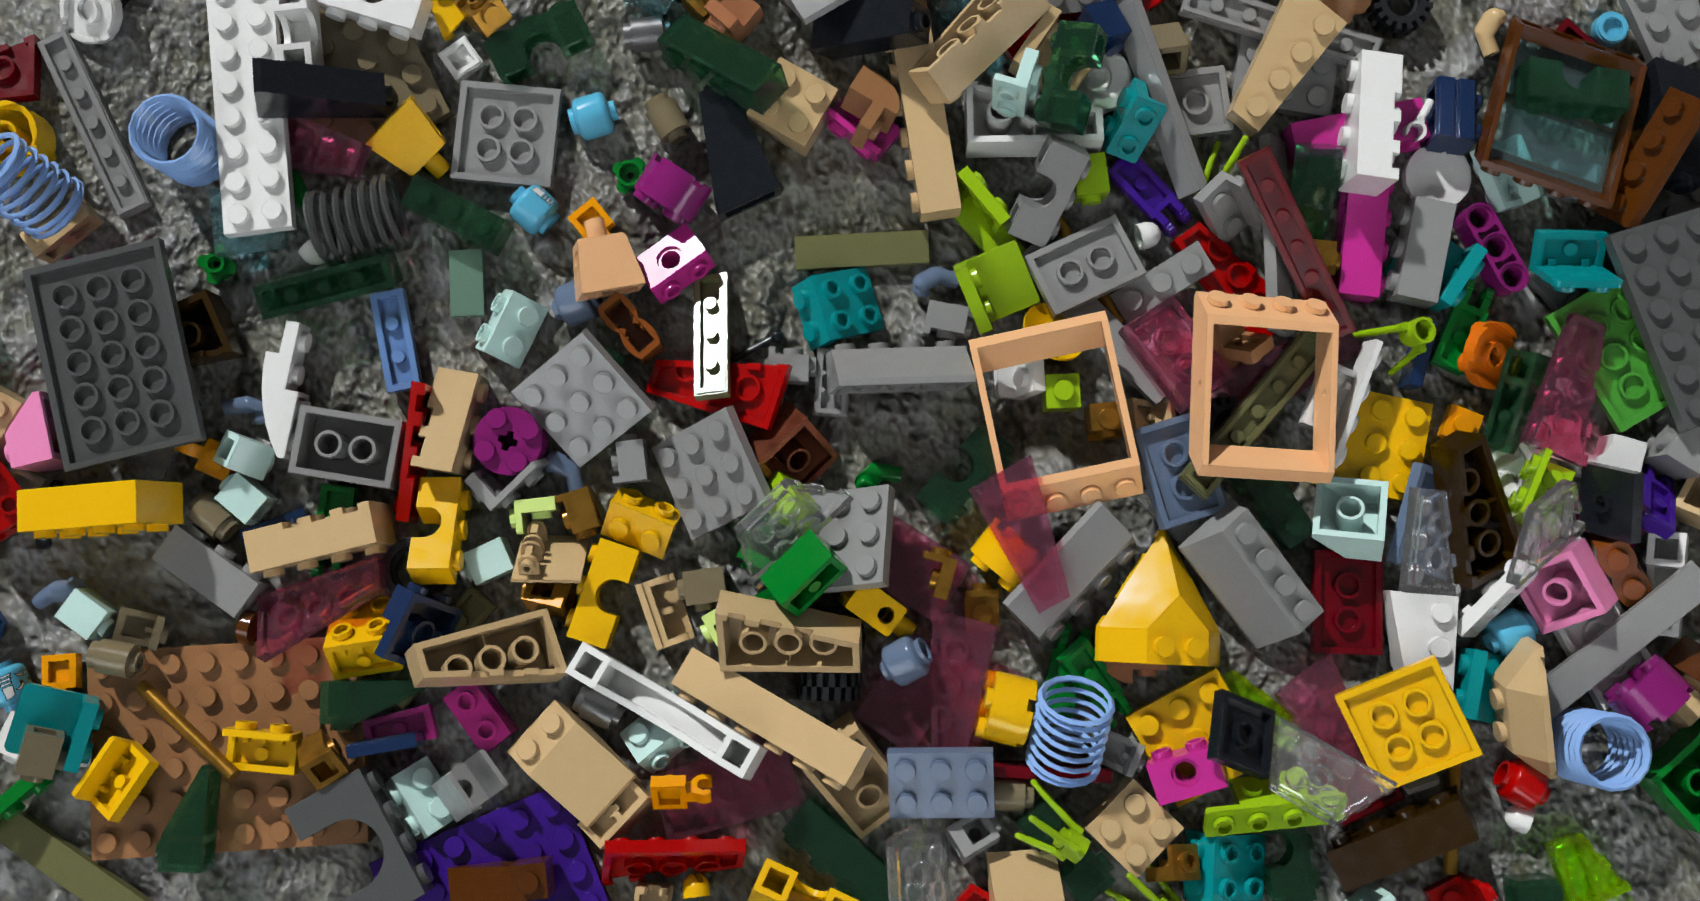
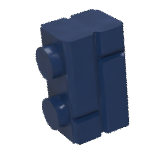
(1453, 115)

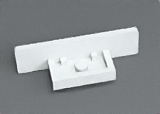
(1352, 389)

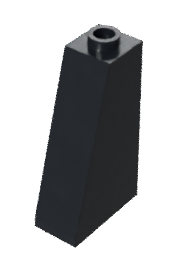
(870, 27)
(1658, 79)
(317, 91)
(735, 157)

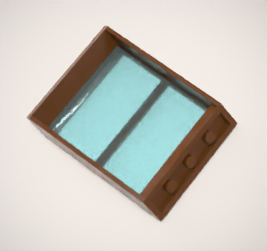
(1551, 151)

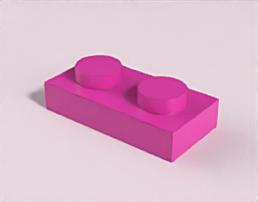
(404, 721)

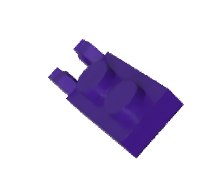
(1148, 193)
(1658, 504)

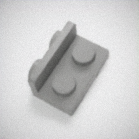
(1228, 206)

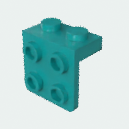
(1572, 260)
(1458, 269)
(837, 306)
(1474, 681)
(57, 710)
(1228, 867)

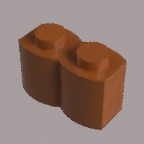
(628, 324)
(1621, 568)

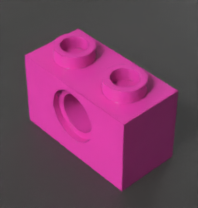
(678, 248)
(481, 715)
(1171, 785)

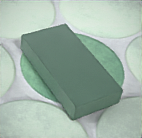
(467, 283)

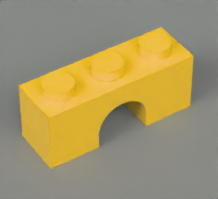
(439, 555)
(590, 619)
(781, 883)

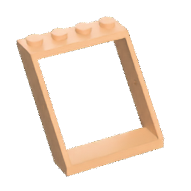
(1050, 340)
(1262, 462)

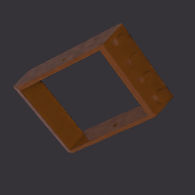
(1654, 157)

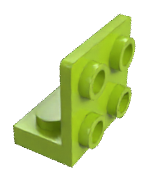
(996, 284)
(1537, 477)

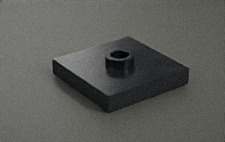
(1612, 502)
(1241, 734)

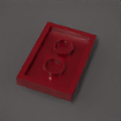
(1351, 602)

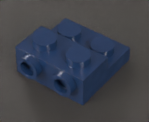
(415, 619)

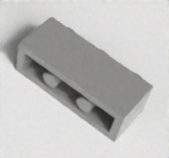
(1420, 252)
(210, 569)

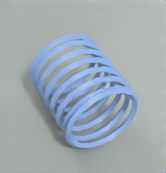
(154, 126)
(10, 169)
(1043, 710)
(1627, 753)

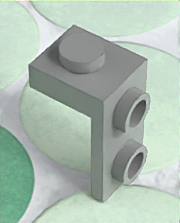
(491, 492)

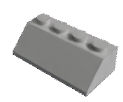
(898, 369)
(1088, 558)
(1250, 577)

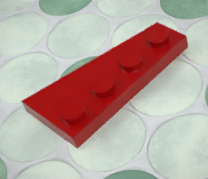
(1231, 273)
(754, 389)
(418, 414)
(670, 857)

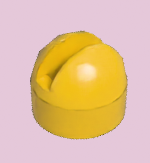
(695, 886)

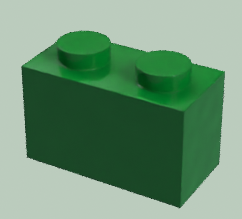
(803, 573)

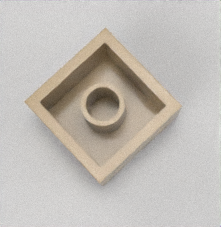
(799, 112)
(1131, 825)

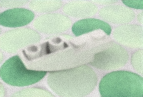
(280, 382)

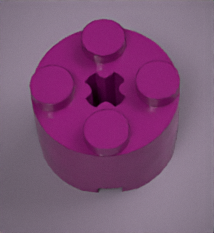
(671, 188)
(506, 423)
(1650, 692)

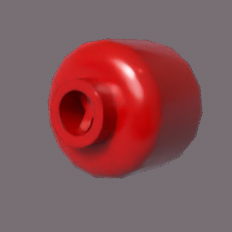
(1521, 784)

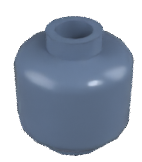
(569, 310)
(905, 659)

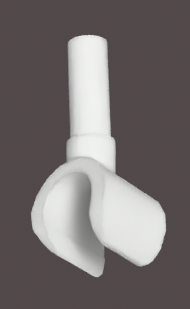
(1419, 121)

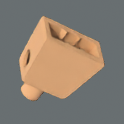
(604, 263)

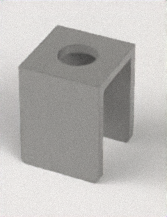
(480, 774)

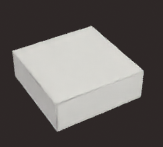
(461, 59)

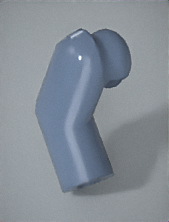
(57, 592)

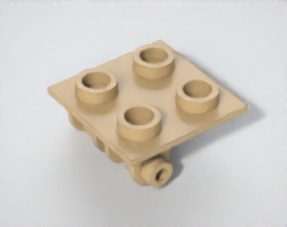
(549, 557)

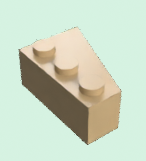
(452, 422)

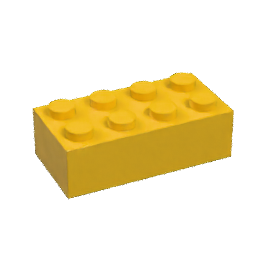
(100, 509)

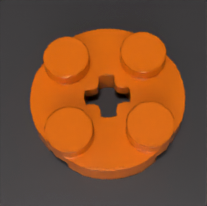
(1483, 340)

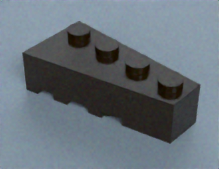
(209, 329)
(1478, 508)
(1402, 839)

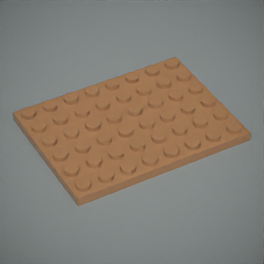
(212, 690)

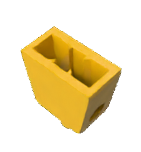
(410, 140)
(867, 604)

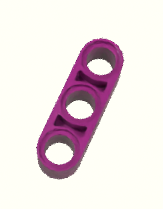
(1506, 257)

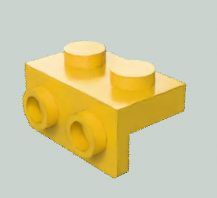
(640, 522)
(263, 748)
(116, 777)

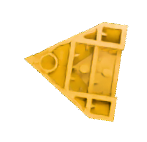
(1158, 615)

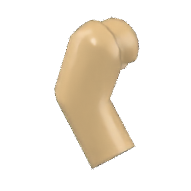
(1487, 28)

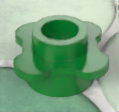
(622, 170)
(224, 271)

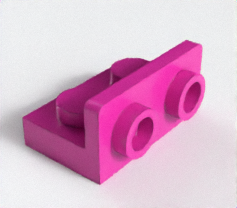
(844, 125)

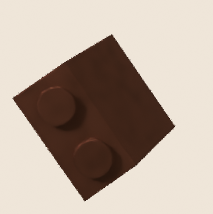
(792, 447)

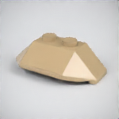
(1523, 707)

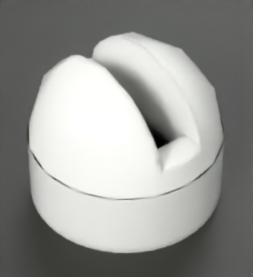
(1146, 235)
(309, 254)
(1519, 819)

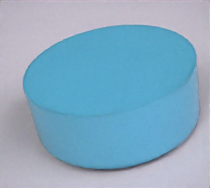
(1609, 29)

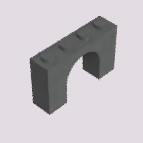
(362, 799)

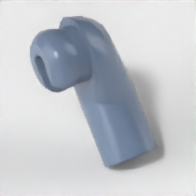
(932, 277)
(244, 405)
(566, 467)

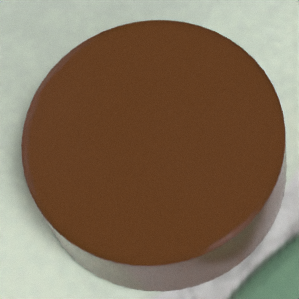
(247, 628)

